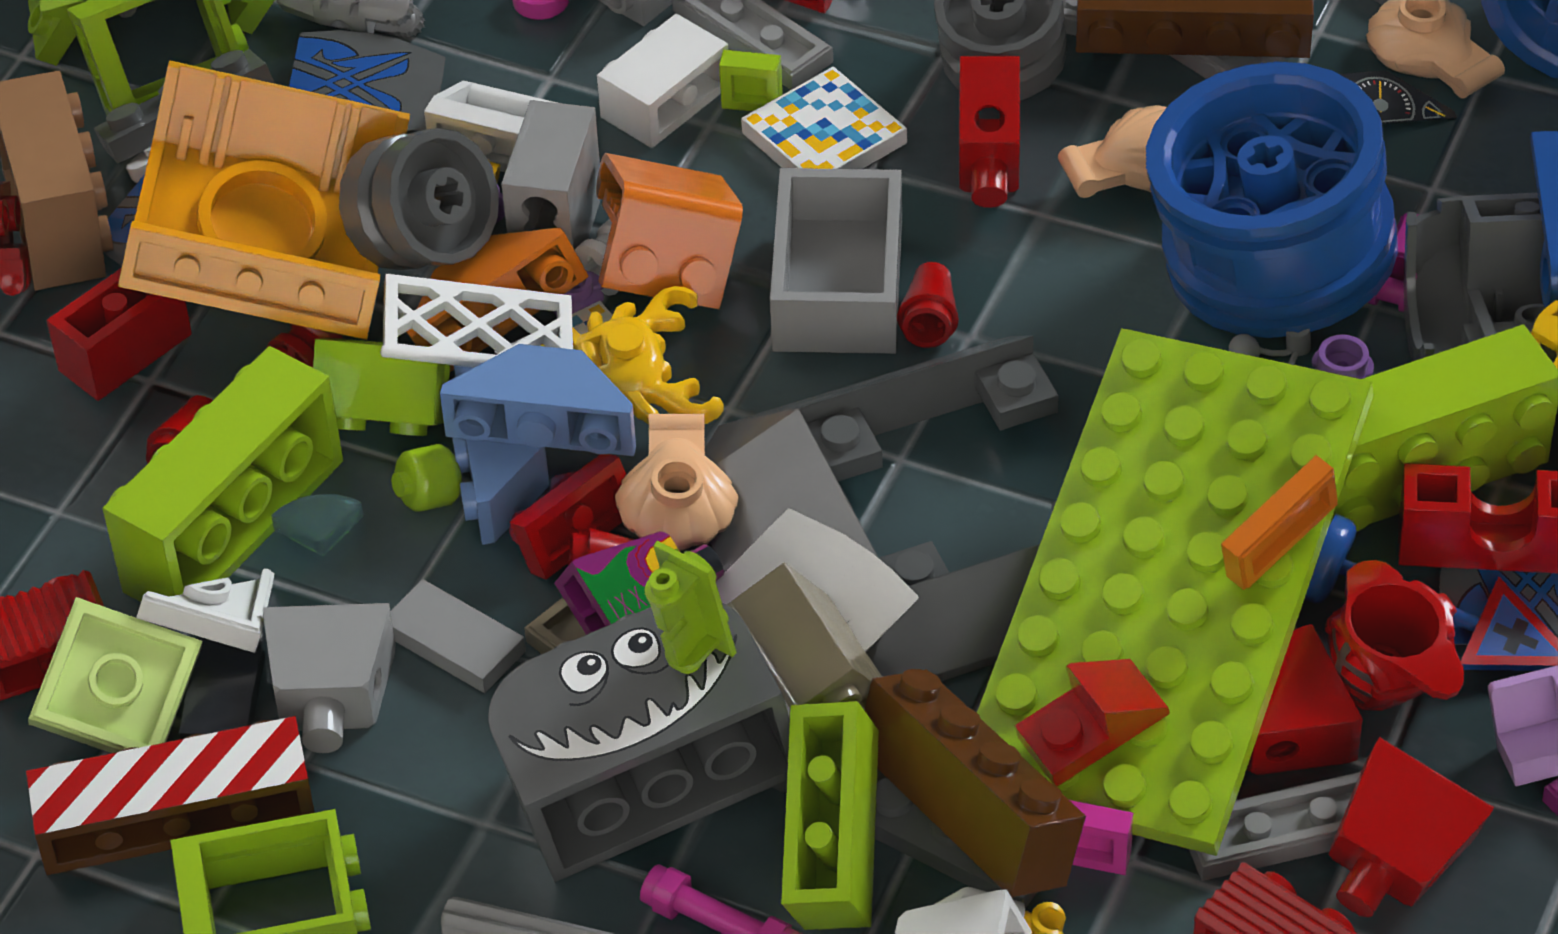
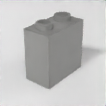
(553, 171)

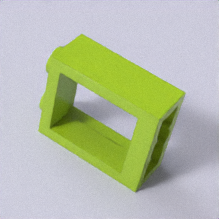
(103, 58)
(268, 852)

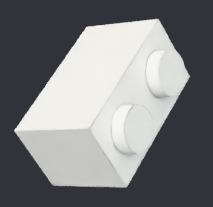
(661, 80)

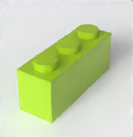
(830, 816)

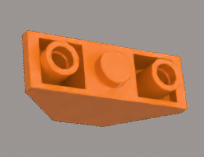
(516, 260)

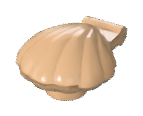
(1432, 42)
(1116, 159)
(677, 485)

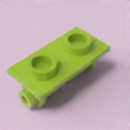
(687, 609)

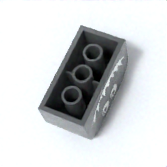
(625, 747)

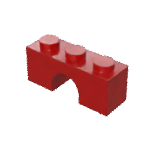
(1454, 529)

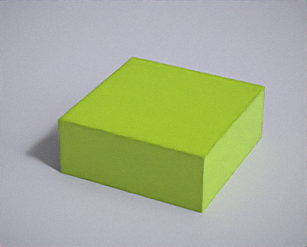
(749, 79)

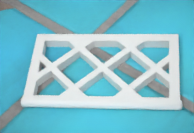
(446, 296)

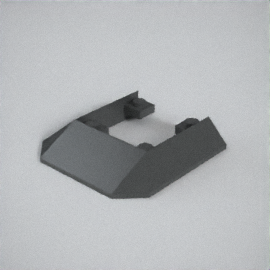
(806, 447)

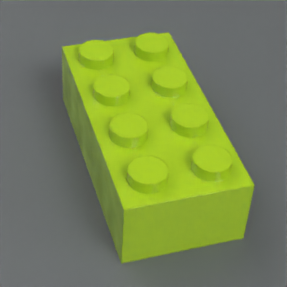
(1467, 406)
(220, 480)

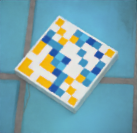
(824, 126)

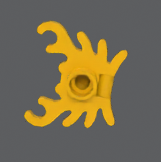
(633, 353)

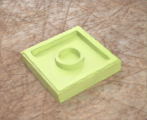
(114, 680)

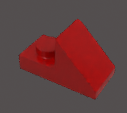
(1100, 713)

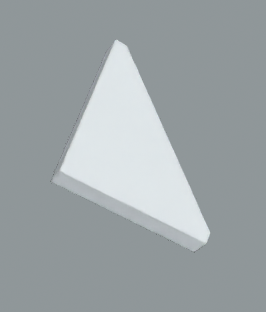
(214, 610)

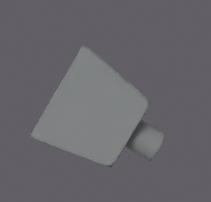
(329, 667)

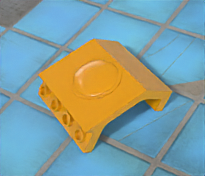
(248, 201)

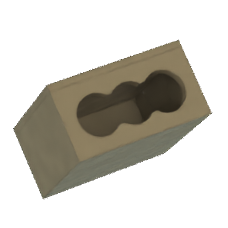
(805, 640)

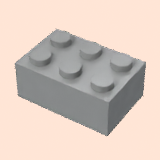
(836, 261)

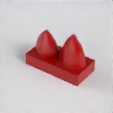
(571, 506)

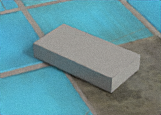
(455, 636)

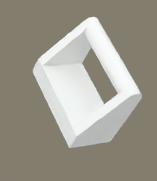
(481, 114)

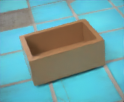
(52, 178)

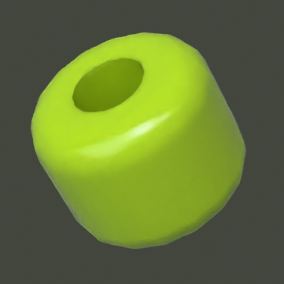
(427, 478)

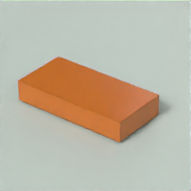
(1280, 523)

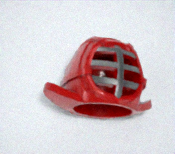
(1393, 639)

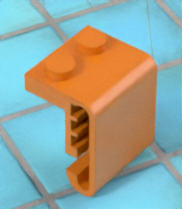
(667, 228)

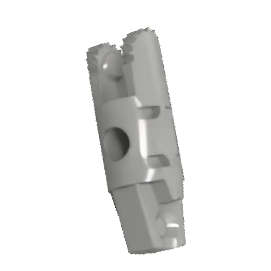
(367, 16)

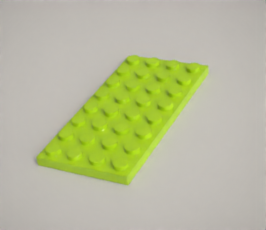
(1137, 571)

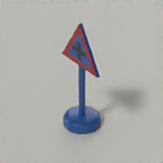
(1502, 638)

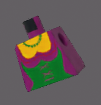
(613, 580)

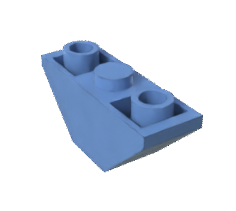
(540, 401)
(502, 480)

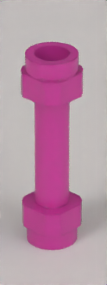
(671, 893)

